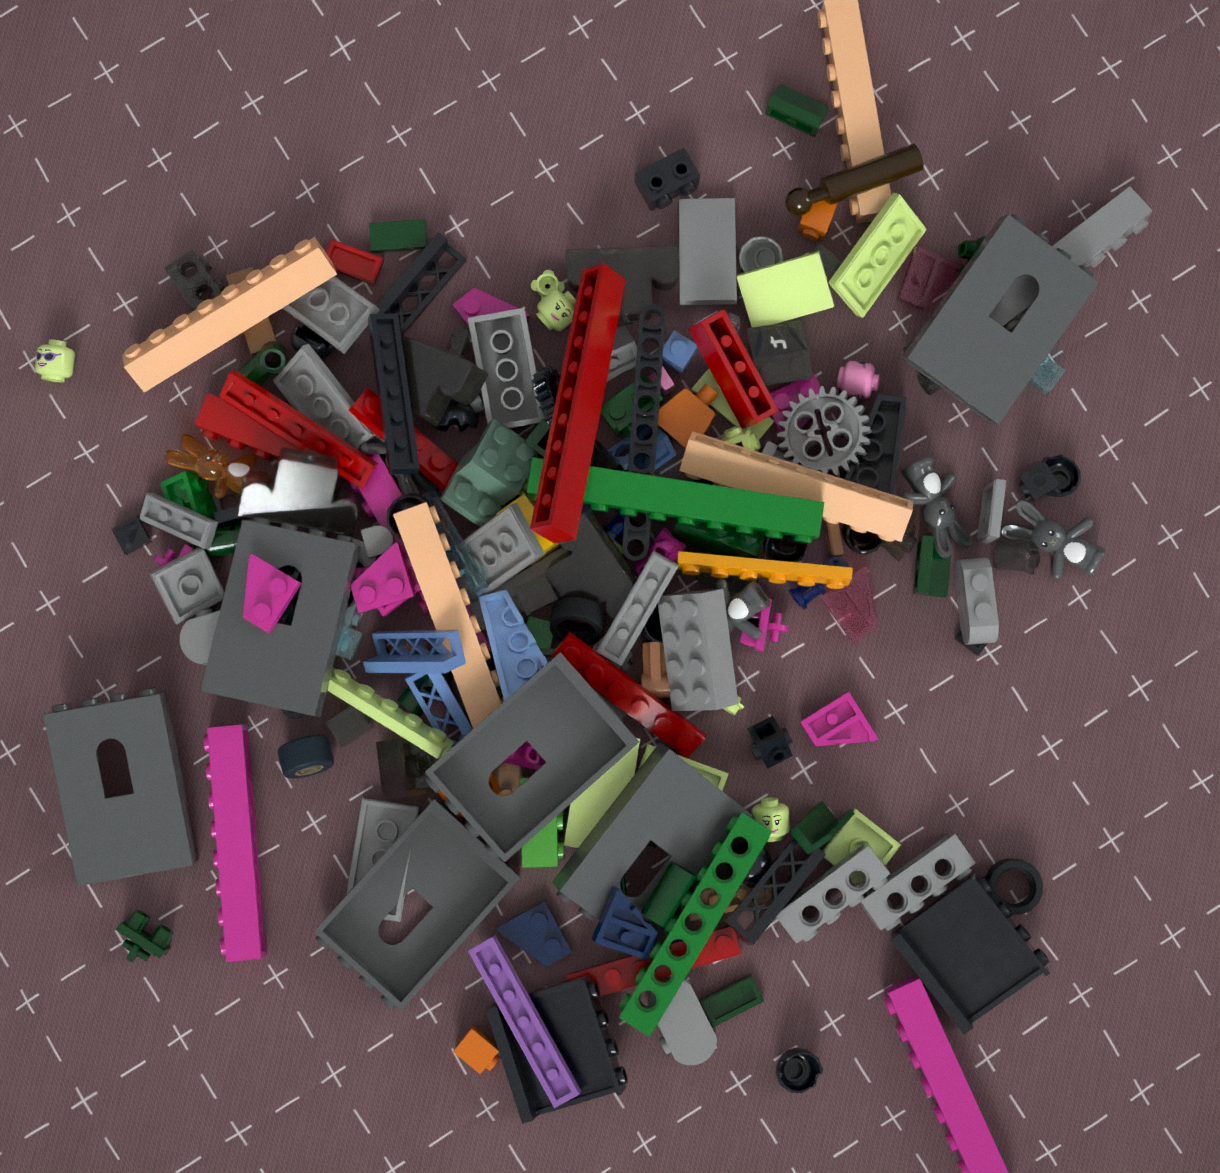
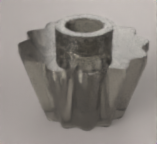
(897, 548)

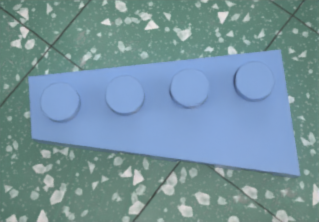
(511, 643)

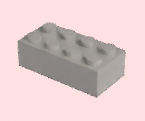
(506, 353)
(697, 650)

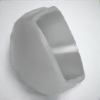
(760, 253)

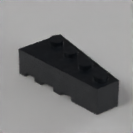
(880, 464)

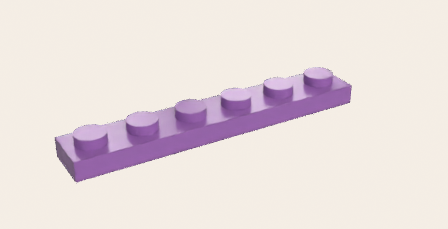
(525, 1021)

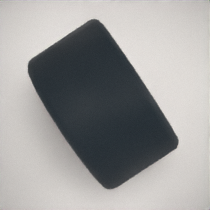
(305, 756)

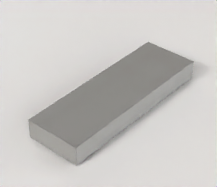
(178, 520)

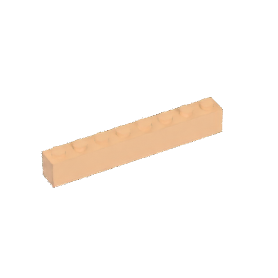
(853, 97)
(228, 314)
(753, 471)
(448, 607)

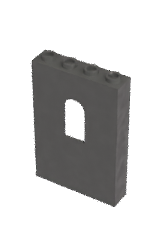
(975, 354)
(293, 662)
(567, 729)
(661, 804)
(128, 831)
(446, 870)

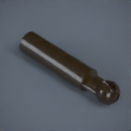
(857, 179)

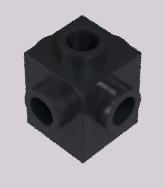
(770, 742)

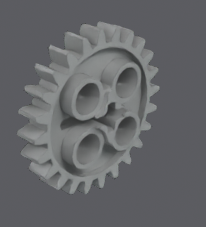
(848, 424)

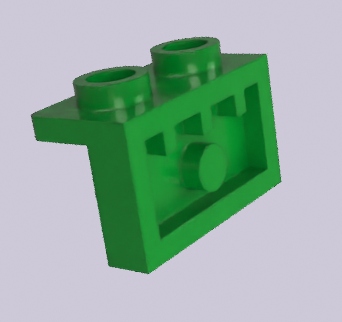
(619, 409)
(189, 491)

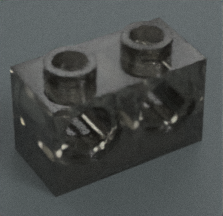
(193, 287)

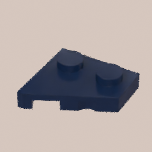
(624, 927)
(537, 934)

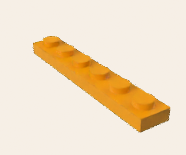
(776, 571)

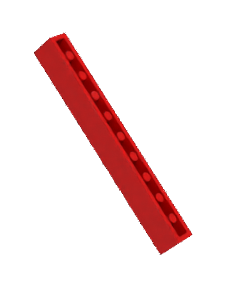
(578, 405)

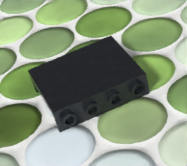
(969, 951)
(580, 1034)

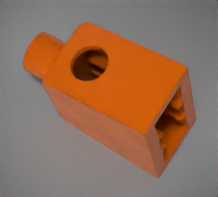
(688, 414)

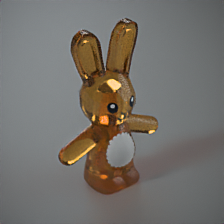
(212, 465)

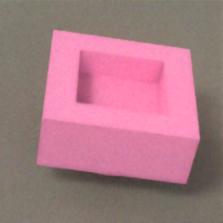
(666, 383)

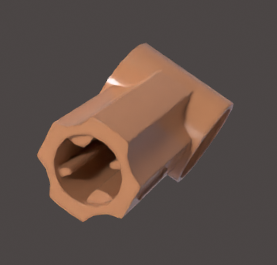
(654, 670)

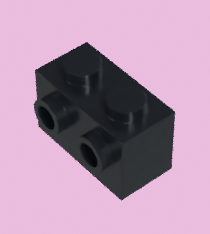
(667, 179)

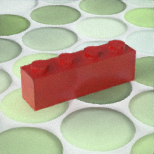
(733, 369)
(226, 421)

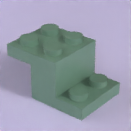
(489, 474)

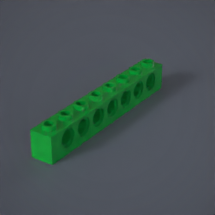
(647, 1018)

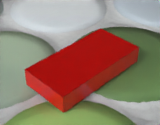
(354, 262)

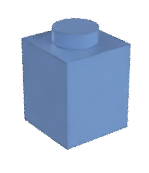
(678, 352)

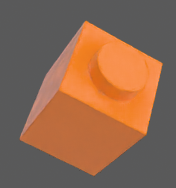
(816, 222)
(478, 1050)

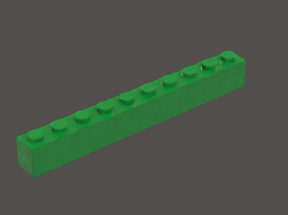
(697, 502)

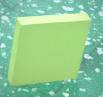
(853, 835)

